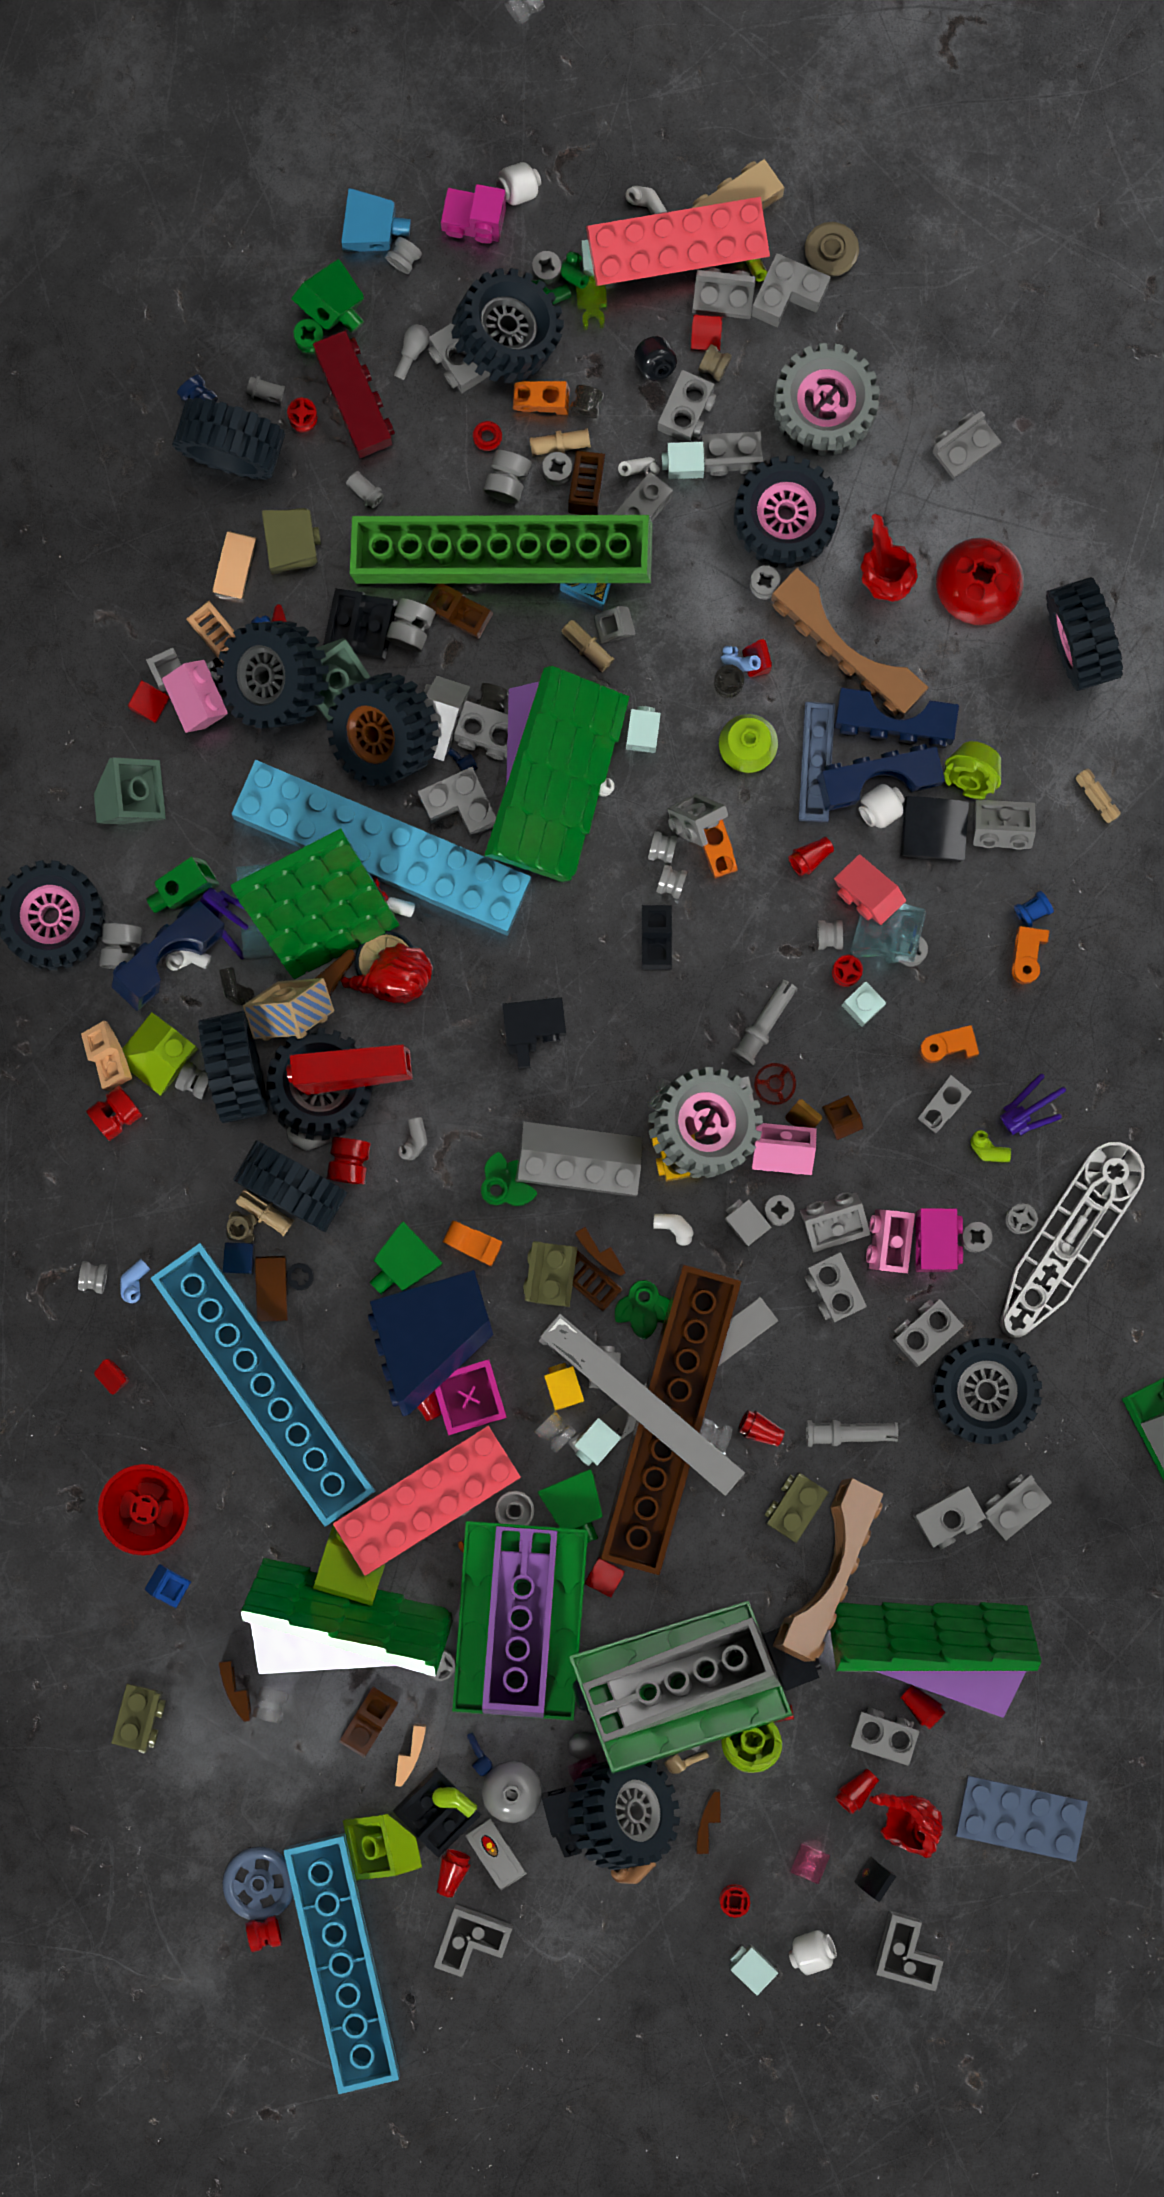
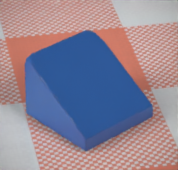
(167, 1585)

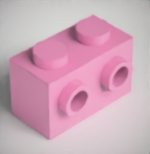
(194, 696)
(785, 1149)
(890, 1241)

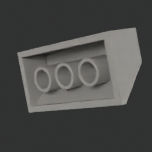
(579, 1159)

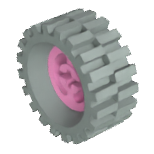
(803, 378)
(678, 1120)

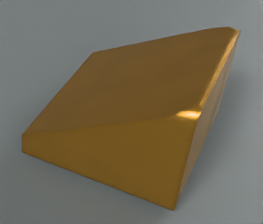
(803, 1115)

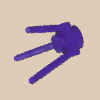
(218, 905)
(1017, 1118)

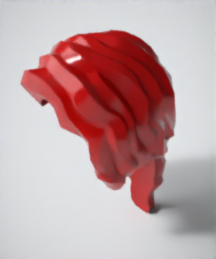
(887, 568)
(395, 976)
(911, 1823)

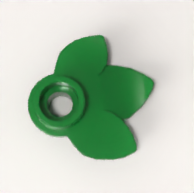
(503, 1174)
(642, 1313)

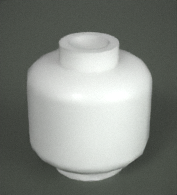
(519, 182)
(881, 806)
(812, 1952)

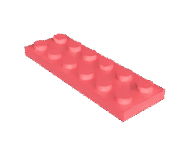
(677, 241)
(426, 1500)

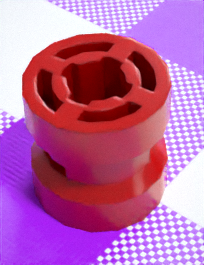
(730, 1897)
(263, 1933)

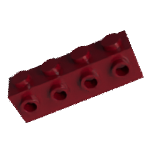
(353, 394)

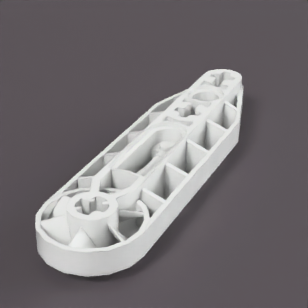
(1060, 1253)

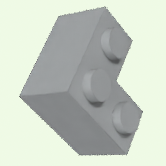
(787, 283)
(448, 701)
(459, 794)
(468, 1931)
(898, 1956)

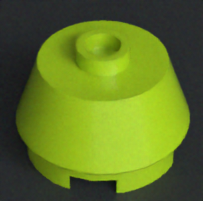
(748, 743)
(974, 769)
(754, 1748)

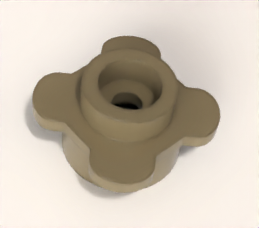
(233, 1227)

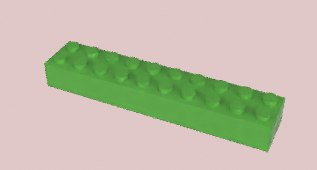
(501, 549)

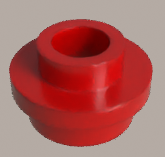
(491, 427)

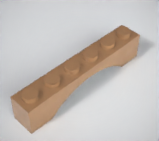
(893, 685)
(852, 1513)

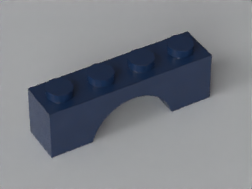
(859, 714)
(916, 770)
(192, 931)

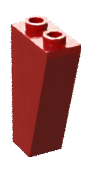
(349, 1068)

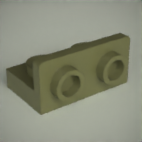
(550, 1274)
(796, 1506)
(138, 1718)

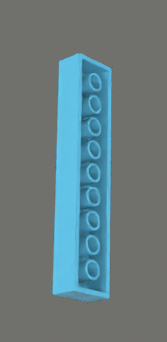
(387, 847)
(263, 1384)

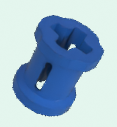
(1033, 909)

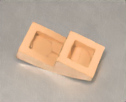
(234, 564)
(106, 1052)
(407, 1761)

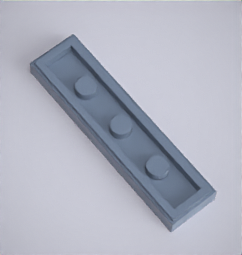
(816, 754)

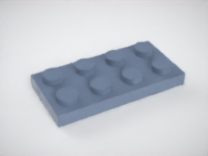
(1021, 1818)

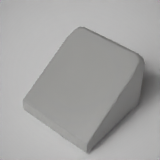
(614, 624)

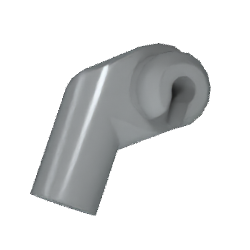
(416, 1142)

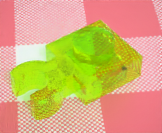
(591, 299)

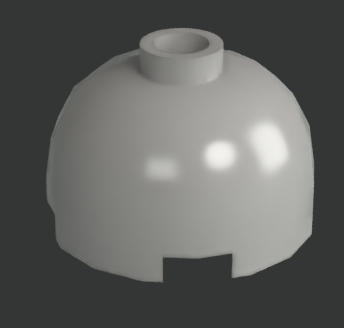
(497, 1790)

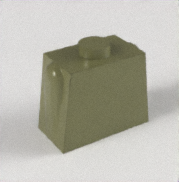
(290, 539)

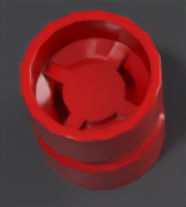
(122, 1105)
(348, 1160)

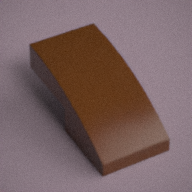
(459, 610)
(606, 1258)
(271, 1288)
(239, 1698)
(368, 1722)
(710, 1814)

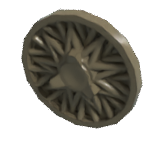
(831, 248)

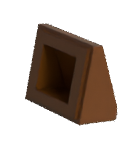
(843, 1117)

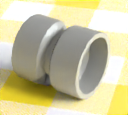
(506, 479)
(410, 625)
(120, 944)
(514, 1508)

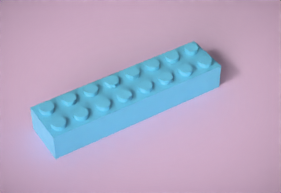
(341, 1963)

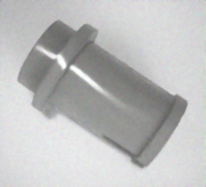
(265, 390)
(365, 490)

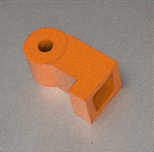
(542, 397)
(719, 851)
(1025, 965)
(948, 1043)
(473, 1243)

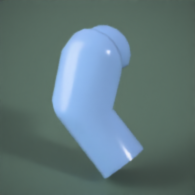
(745, 664)
(130, 1281)

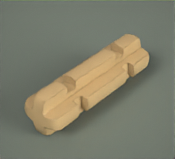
(1098, 795)

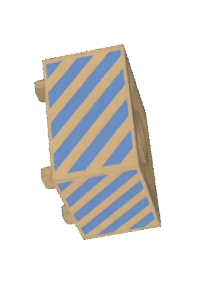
(288, 1008)

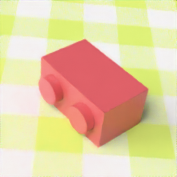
(869, 890)

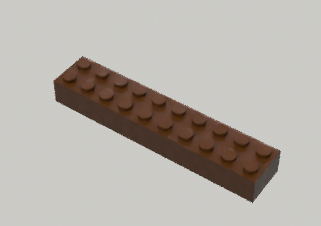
(683, 1380)

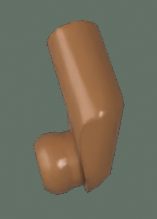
(632, 1875)

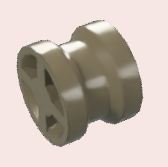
(715, 363)

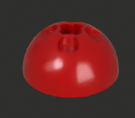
(967, 589)
(122, 1506)

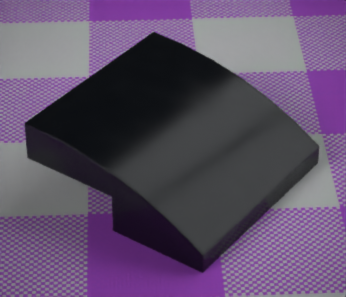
(361, 621)
(934, 828)
(433, 1825)

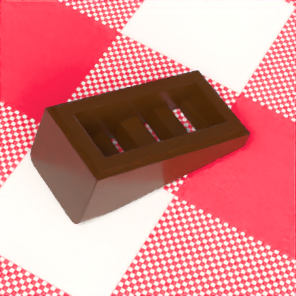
(581, 501)
(336, 971)
(609, 1297)

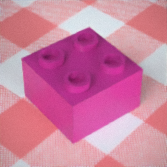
(937, 1240)
(470, 1398)

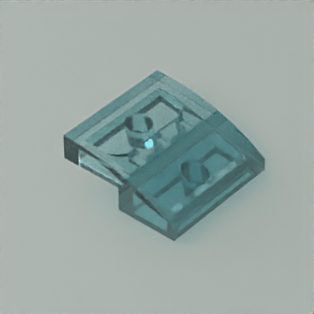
(894, 939)

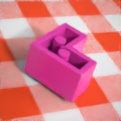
(475, 213)

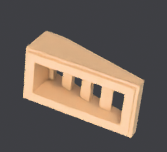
(199, 616)

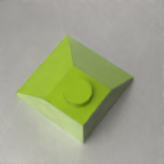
(157, 1053)
(342, 1575)
(380, 1847)

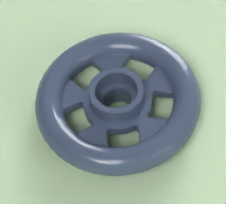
(233, 1887)

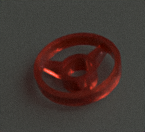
(767, 1083)

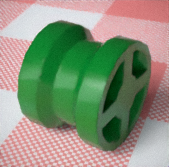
(300, 329)

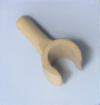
(676, 1765)

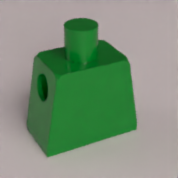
(331, 298)
(193, 880)
(403, 1261)
(574, 1503)

